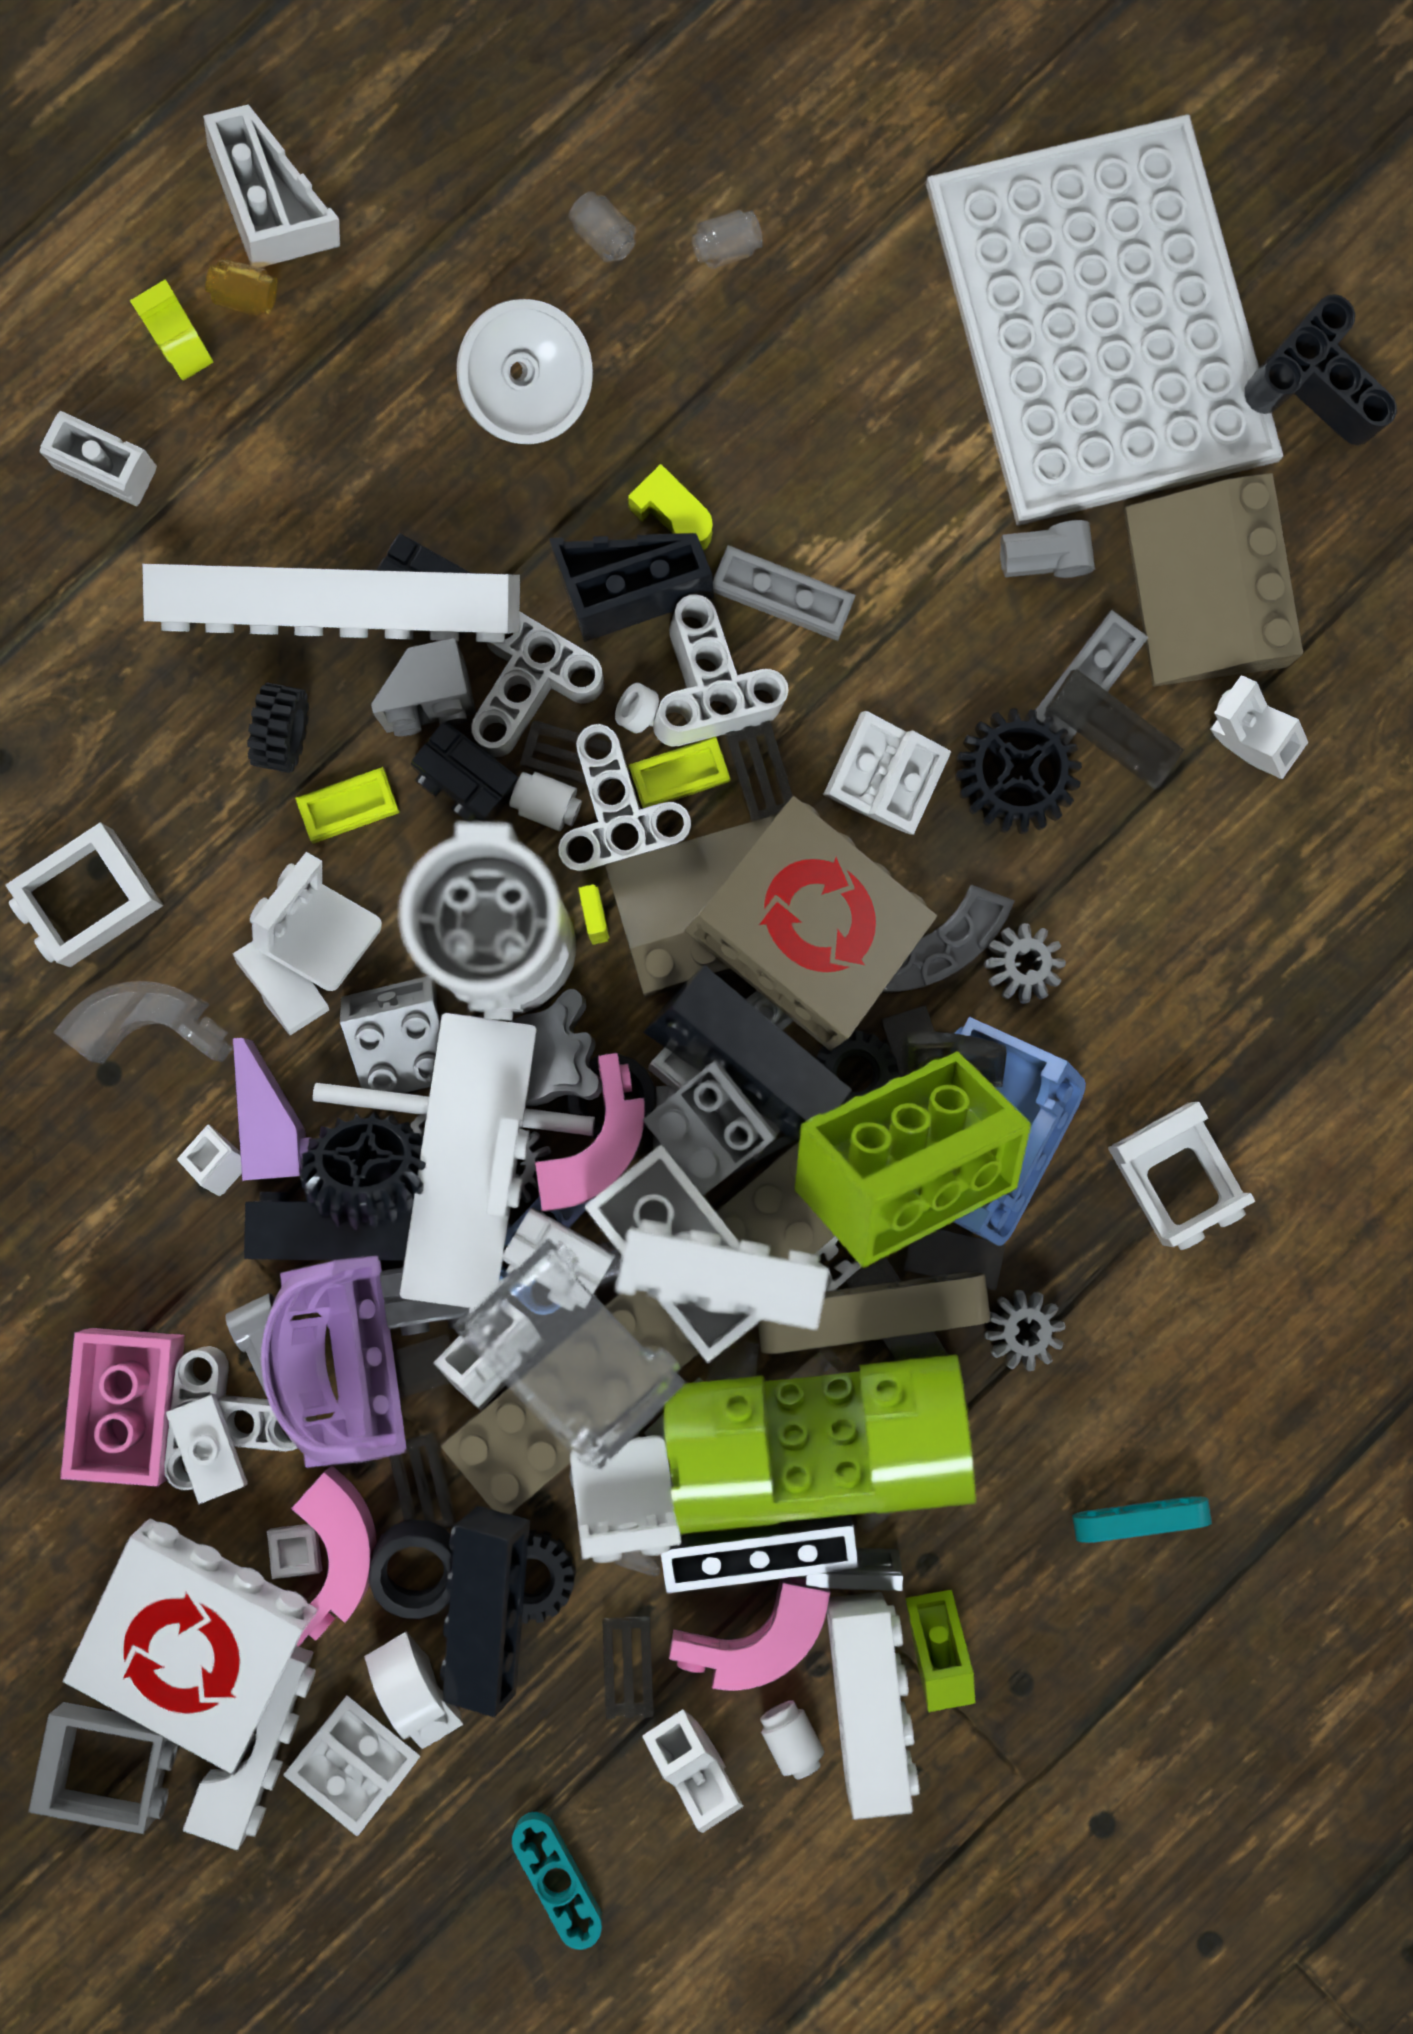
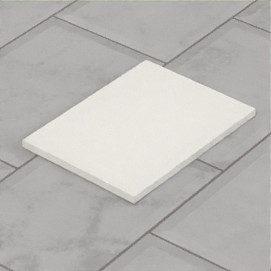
(1102, 319)

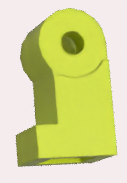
(172, 330)
(671, 505)

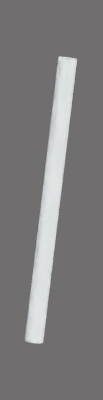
(419, 1105)

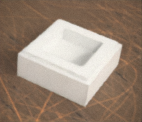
(294, 1551)

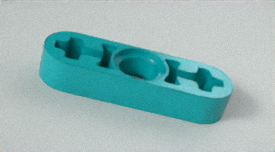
(1142, 1519)
(585, 1905)

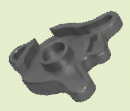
(559, 1055)

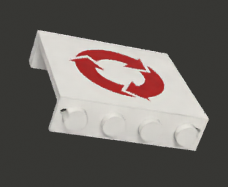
(188, 1644)

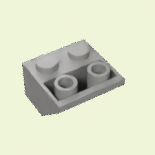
(425, 689)
(709, 1127)

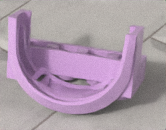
(295, 1371)

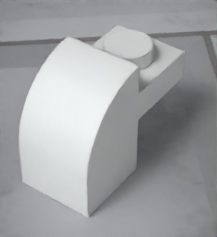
(1256, 730)
(410, 1692)
(694, 1768)

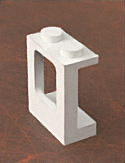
(1158, 1142)

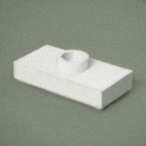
(206, 1448)

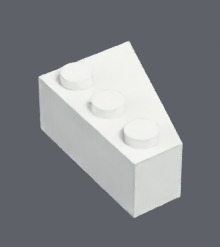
(266, 194)

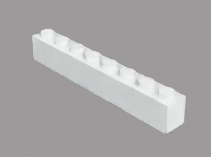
(332, 599)

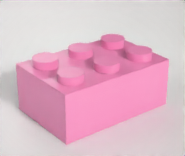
(119, 1406)

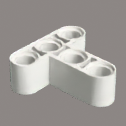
(537, 676)
(711, 686)
(611, 816)
(188, 1388)

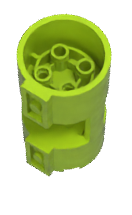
(819, 1445)

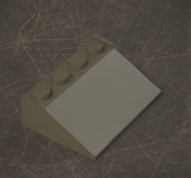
(1214, 581)
(662, 895)

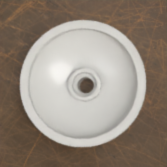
(553, 378)

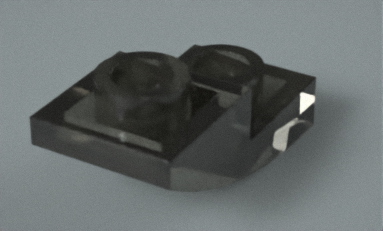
(983, 1054)

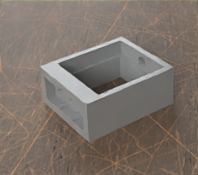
(49, 1790)

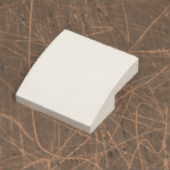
(887, 773)
(351, 1765)

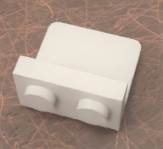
(312, 926)
(626, 1502)

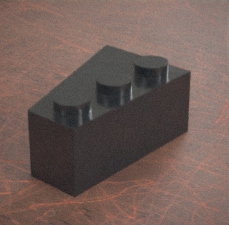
(631, 579)

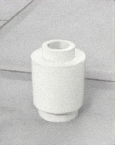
(545, 800)
(792, 1740)

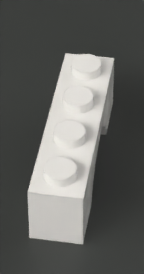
(228, 1803)

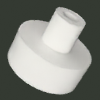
(637, 708)

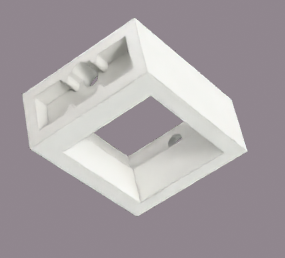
(141, 896)

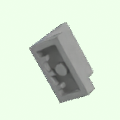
(393, 1035)

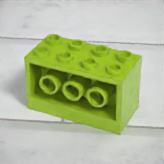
(910, 1157)

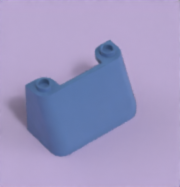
(1048, 1096)

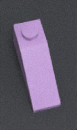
(268, 1126)

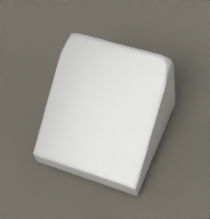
(212, 1161)

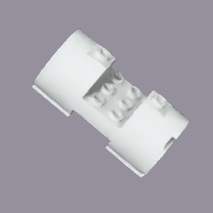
(488, 922)

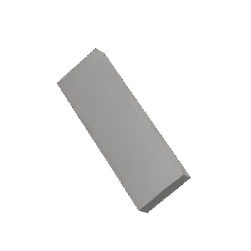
(782, 593)
(1100, 660)

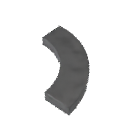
(954, 942)

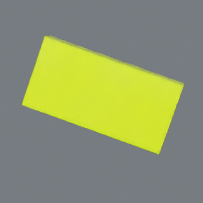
(679, 773)
(347, 805)
(594, 914)

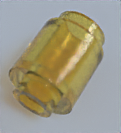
(241, 287)

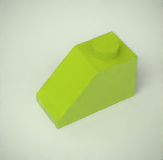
(940, 1651)

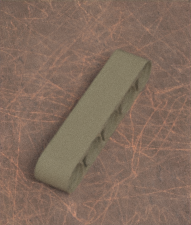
(886, 1312)

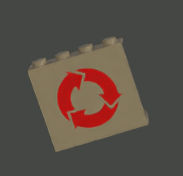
(812, 923)

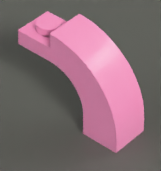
(585, 1175)
(348, 1531)
(765, 1653)

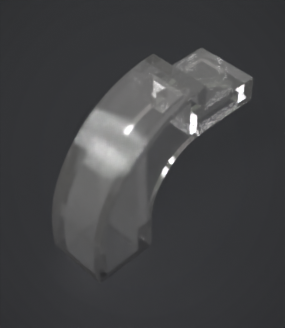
(112, 1013)

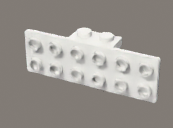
(470, 1160)

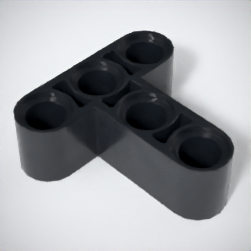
(1323, 376)

